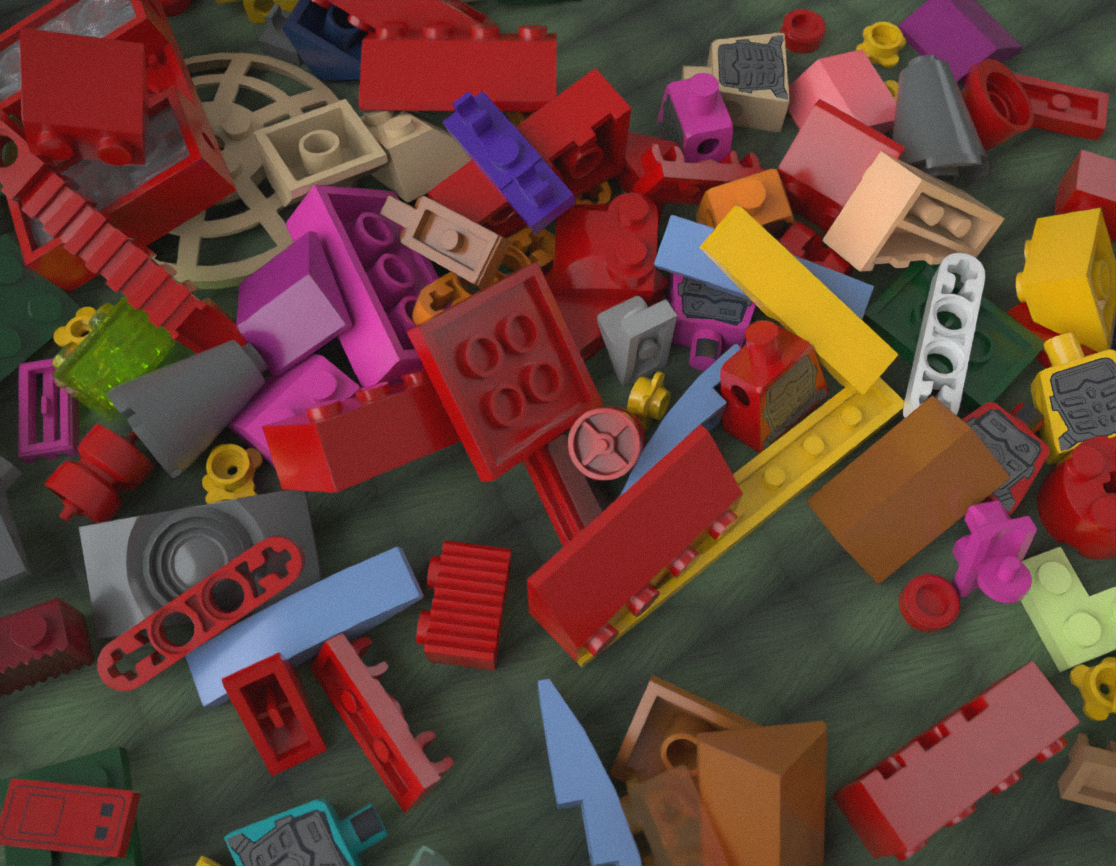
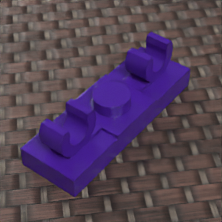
(508, 161)

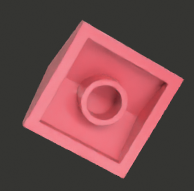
(849, 85)

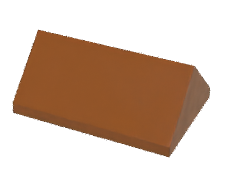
(907, 489)
(667, 730)
(766, 792)

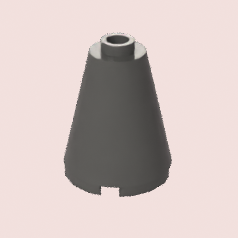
(937, 124)
(189, 402)

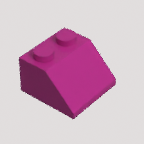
(289, 395)

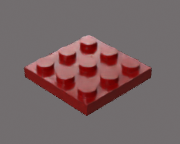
(506, 370)

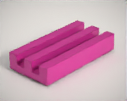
(28, 447)

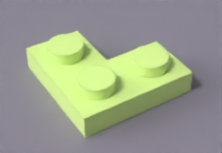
(1063, 613)

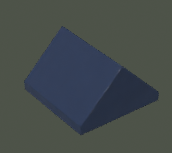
(325, 40)

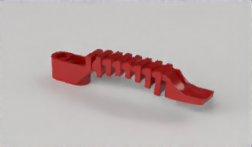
(109, 249)

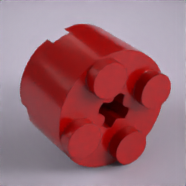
(1080, 499)

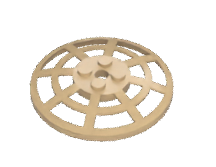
(234, 131)

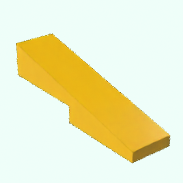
(798, 300)

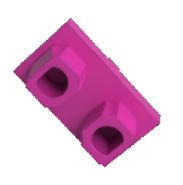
(994, 554)

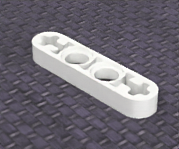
(937, 339)

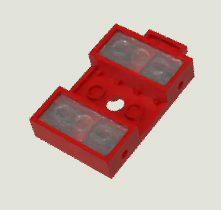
(182, 157)

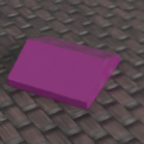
(958, 34)
(291, 305)

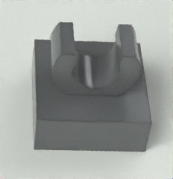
(273, 39)

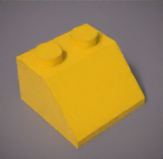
(1071, 277)

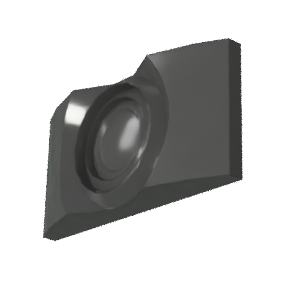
(155, 557)

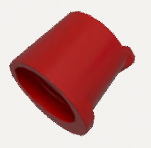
(997, 103)

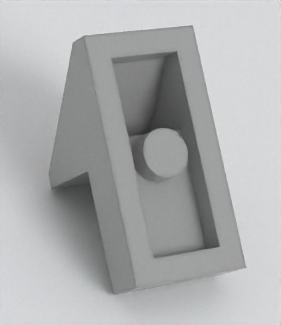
(637, 337)

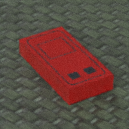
(68, 818)

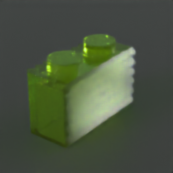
(114, 352)

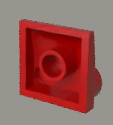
(607, 249)

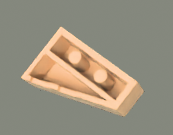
(908, 217)

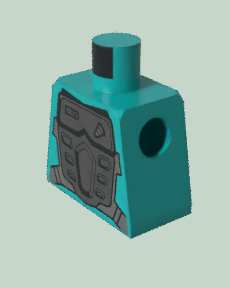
(307, 837)

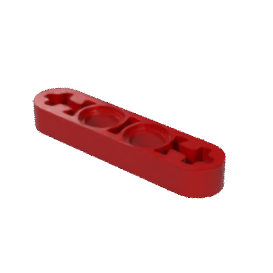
(203, 611)

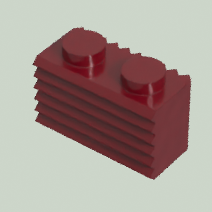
(42, 644)

